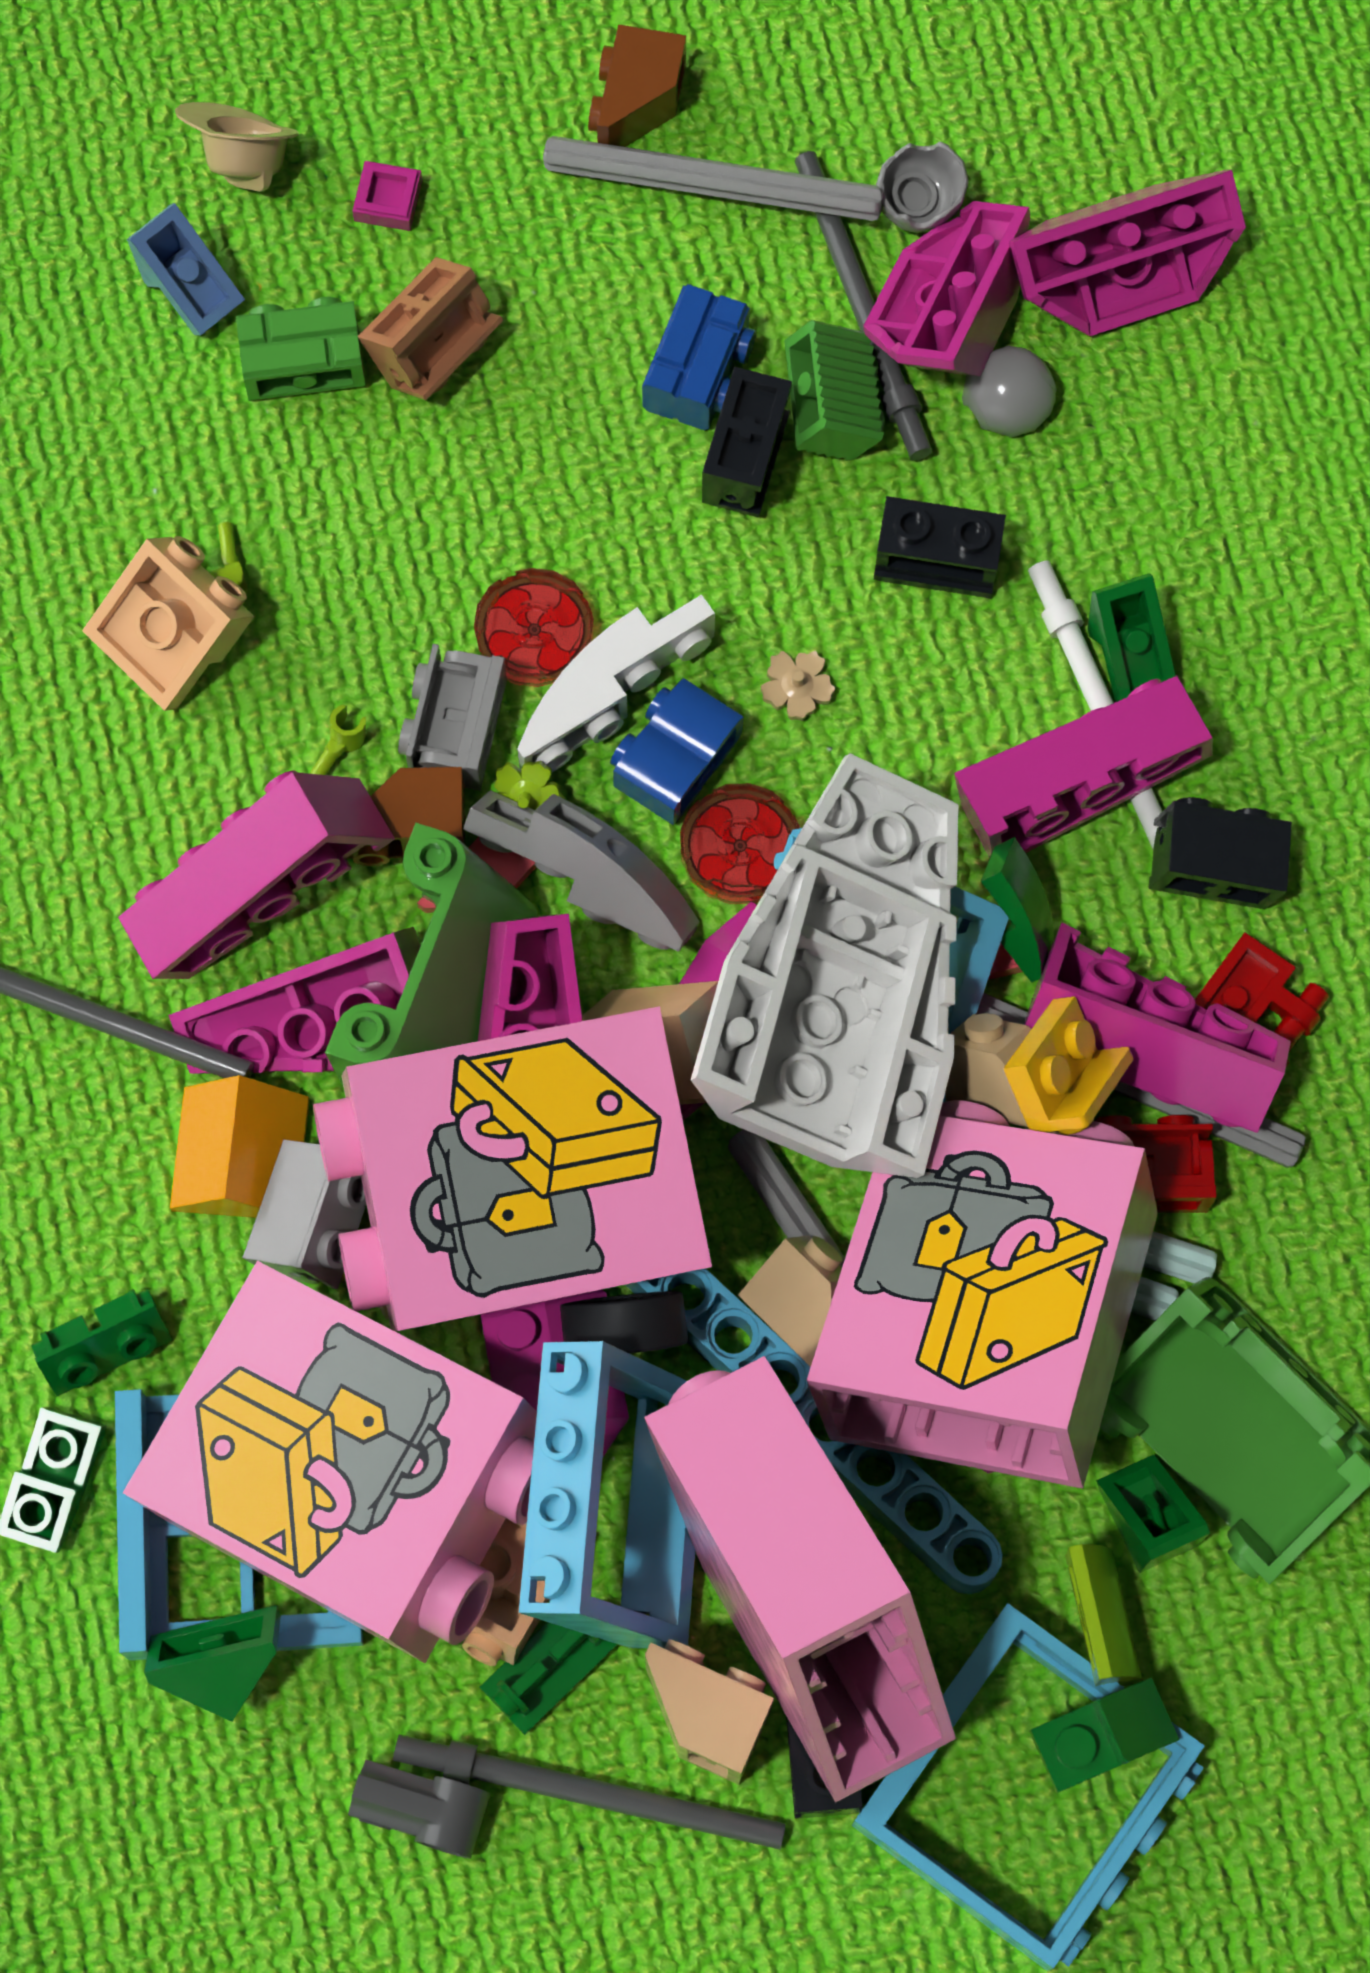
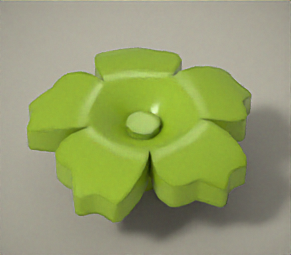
(526, 785)

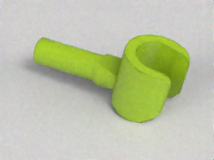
(232, 567)
(339, 741)

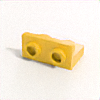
(1061, 1073)

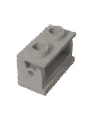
(454, 713)
(303, 1217)

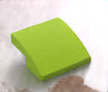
(1103, 1615)

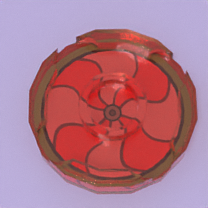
(534, 623)
(733, 841)

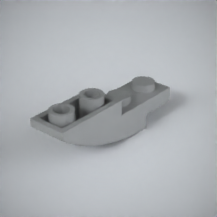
(609, 872)

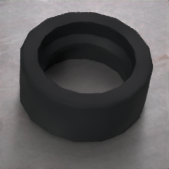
(628, 1321)

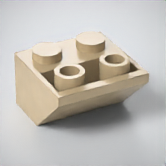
(708, 1714)

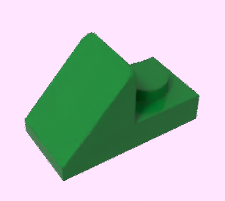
(1132, 634)
(1104, 1735)

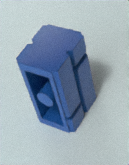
(697, 357)

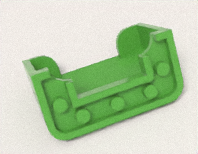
(448, 975)
(1241, 1425)

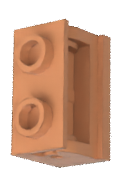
(430, 329)

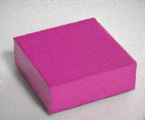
(387, 195)

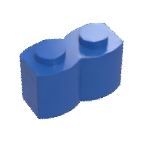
(676, 750)

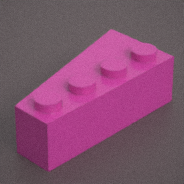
(1084, 766)
(252, 871)
(529, 977)
(1178, 1048)

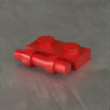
(1255, 980)

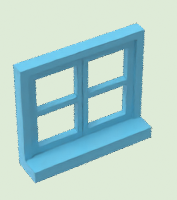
(144, 1551)

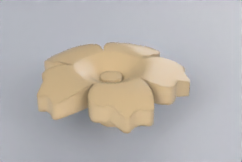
(797, 684)

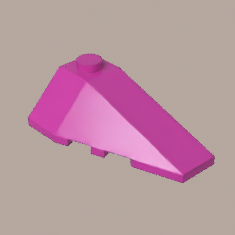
(291, 1016)

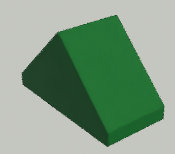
(1151, 1513)
(215, 1660)

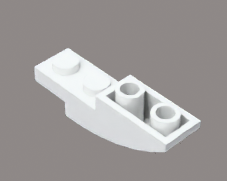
(590, 692)

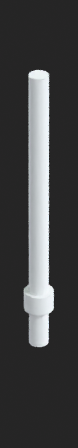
(1064, 623)

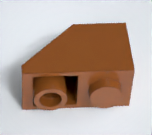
(641, 85)
(417, 796)

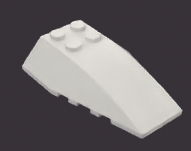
(842, 983)

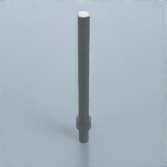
(898, 398)
(123, 1026)
(463, 1763)

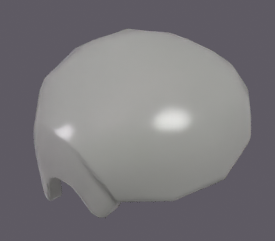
(922, 186)
(1011, 393)

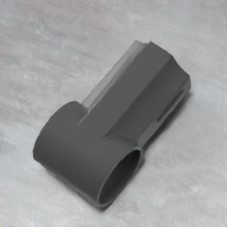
(434, 1811)

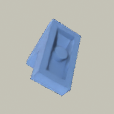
(184, 269)

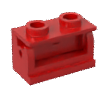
(1177, 1160)

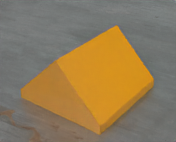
(231, 1144)

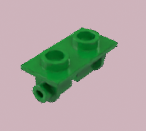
(75, 1355)
(544, 1673)

